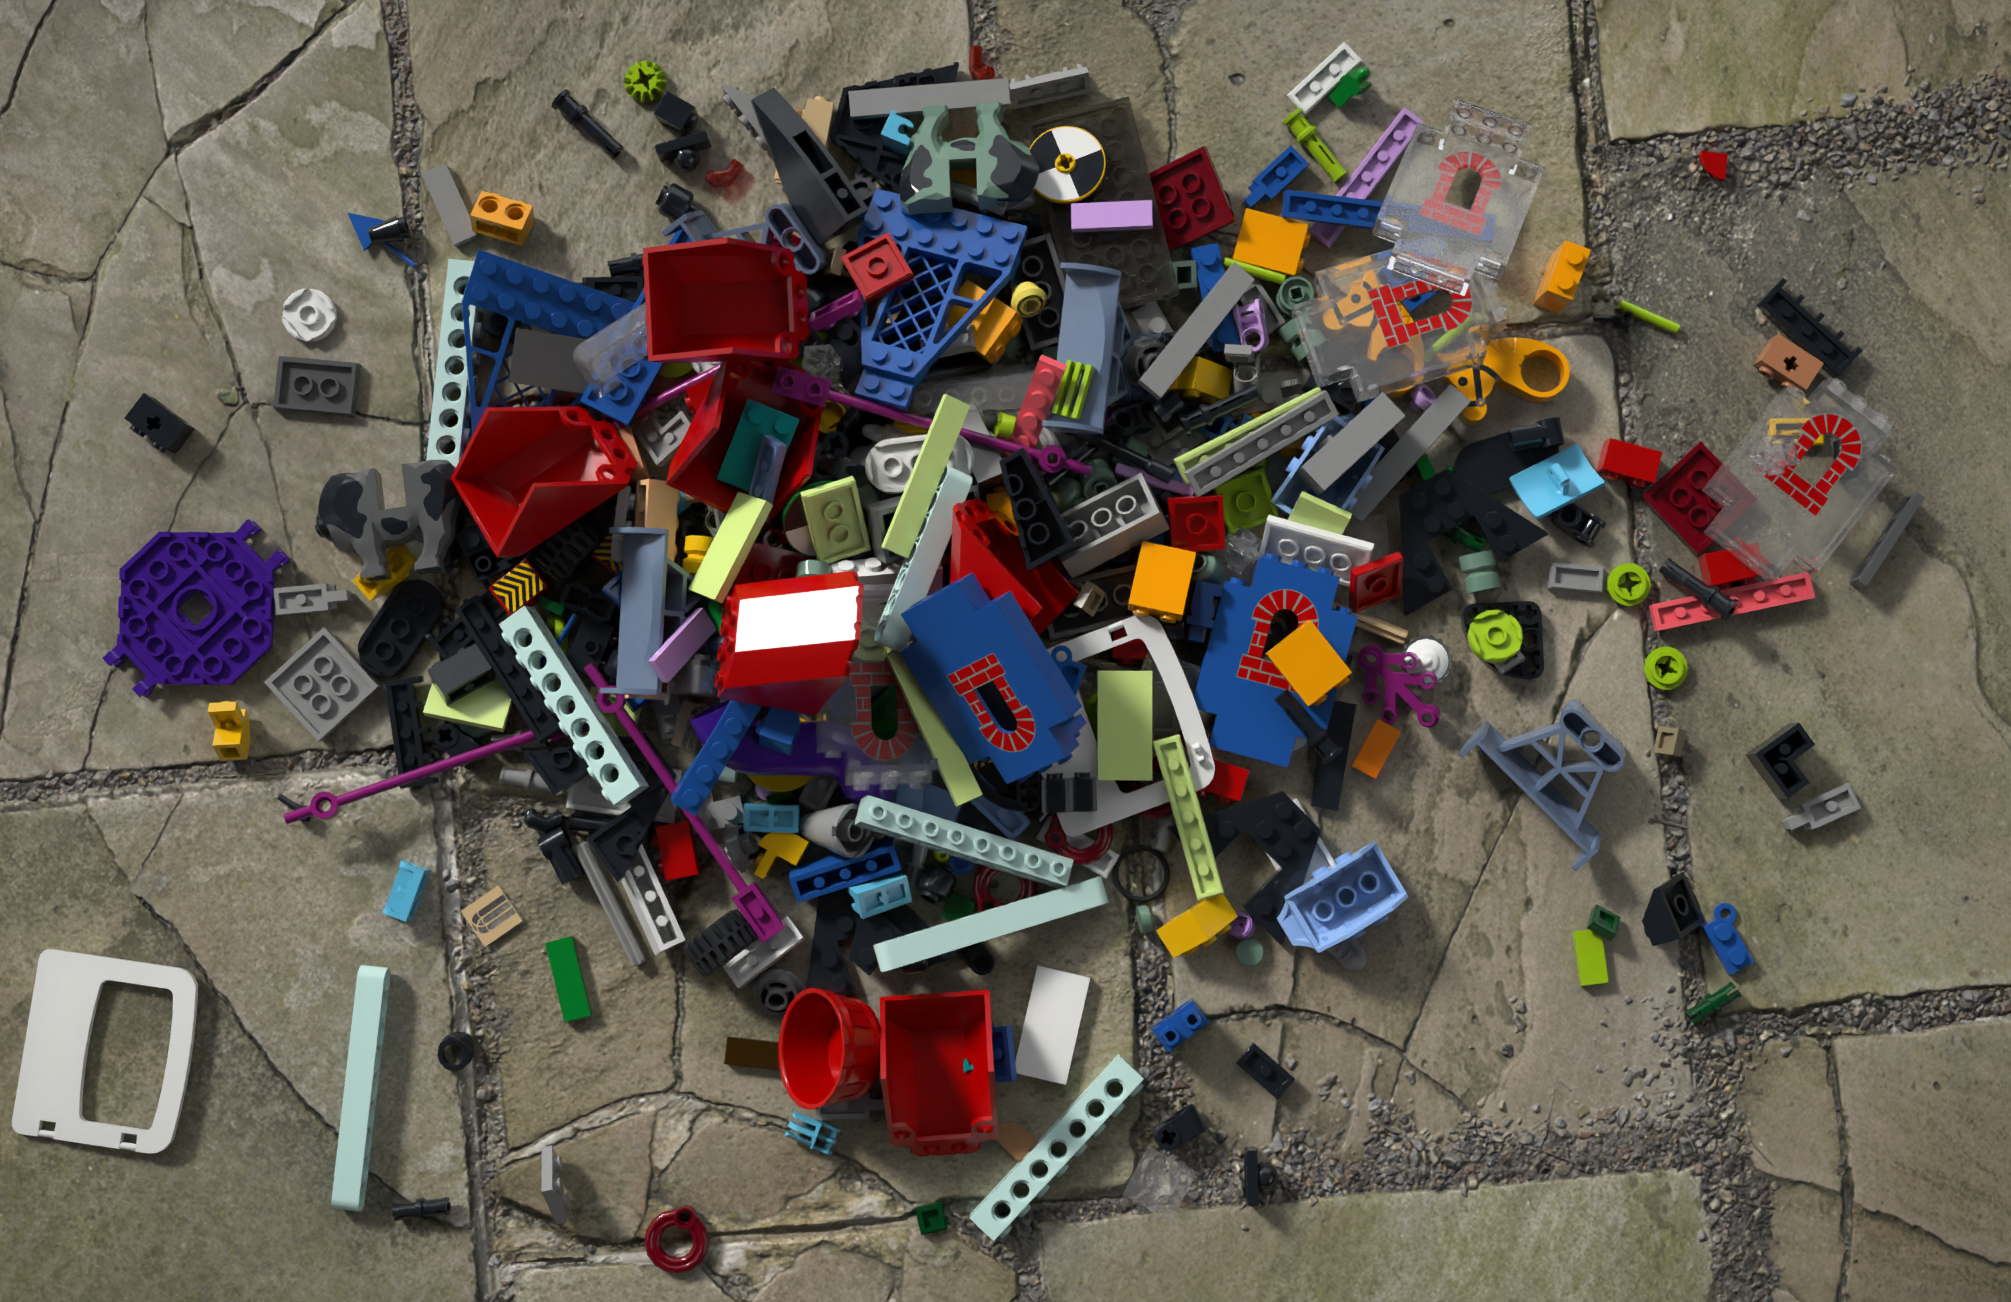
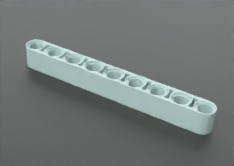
(990, 924)
(361, 1088)

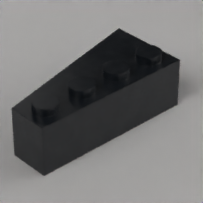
(1038, 518)

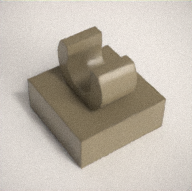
(834, 266)
(1089, 597)
(1670, 741)

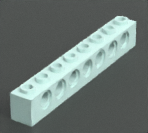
(448, 356)
(543, 643)
(963, 842)
(997, 1225)

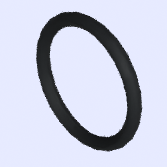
(1136, 898)

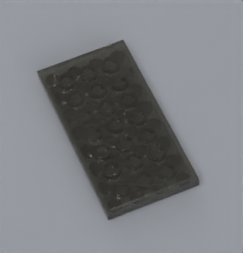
(1136, 253)

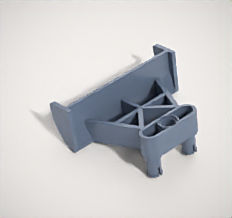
(780, 221)
(1096, 335)
(651, 608)
(1576, 722)

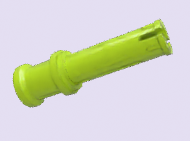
(1307, 135)

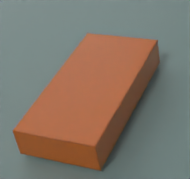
(1376, 749)

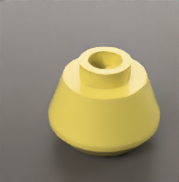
(1028, 299)

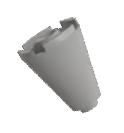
(836, 830)

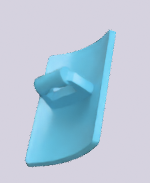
(1556, 481)

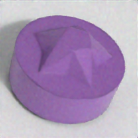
(1242, 926)

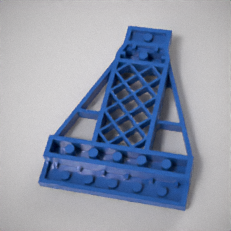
(945, 238)
(535, 300)

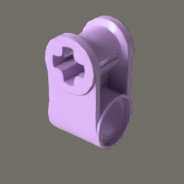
(1251, 323)

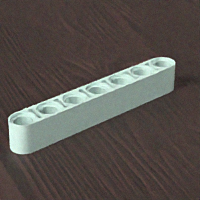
(921, 566)

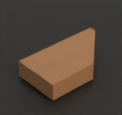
(1015, 1139)

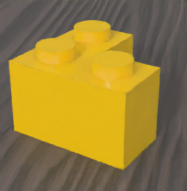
(1203, 380)
(1197, 925)

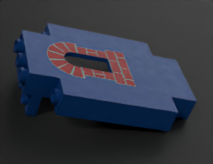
(973, 640)
(1242, 685)

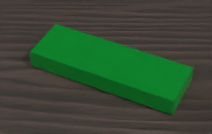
(568, 979)

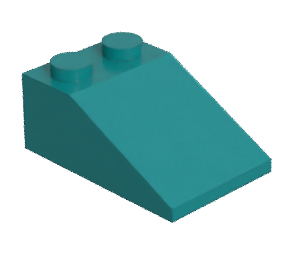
(746, 442)

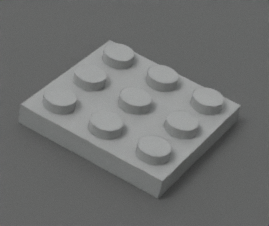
(322, 684)

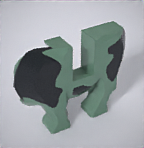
(1003, 166)

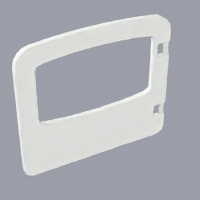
(1111, 801)
(59, 1040)

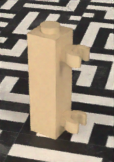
(819, 117)

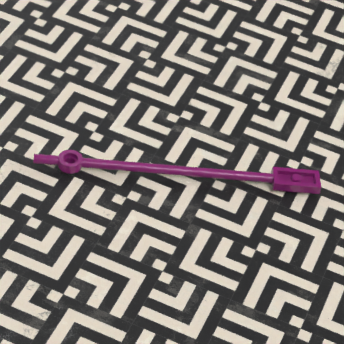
(823, 318)
(817, 391)
(317, 802)
(751, 898)

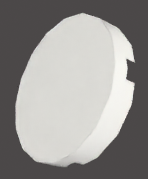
(309, 315)

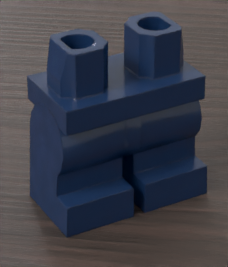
(1201, 611)

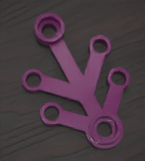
(1395, 683)

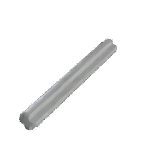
(609, 904)

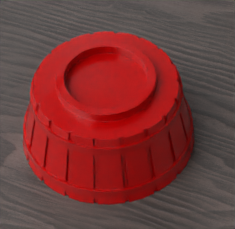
(828, 1049)

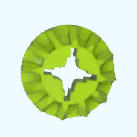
(639, 91)
(1634, 573)
(1676, 662)

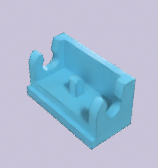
(893, 134)
(772, 818)
(406, 891)
(880, 894)

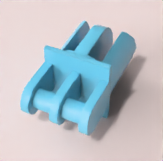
(812, 1132)

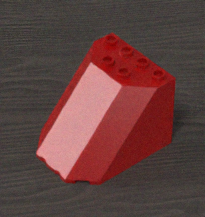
(723, 302)
(713, 426)
(538, 472)
(991, 549)
(789, 640)
(923, 1078)

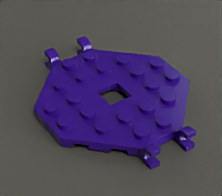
(167, 576)

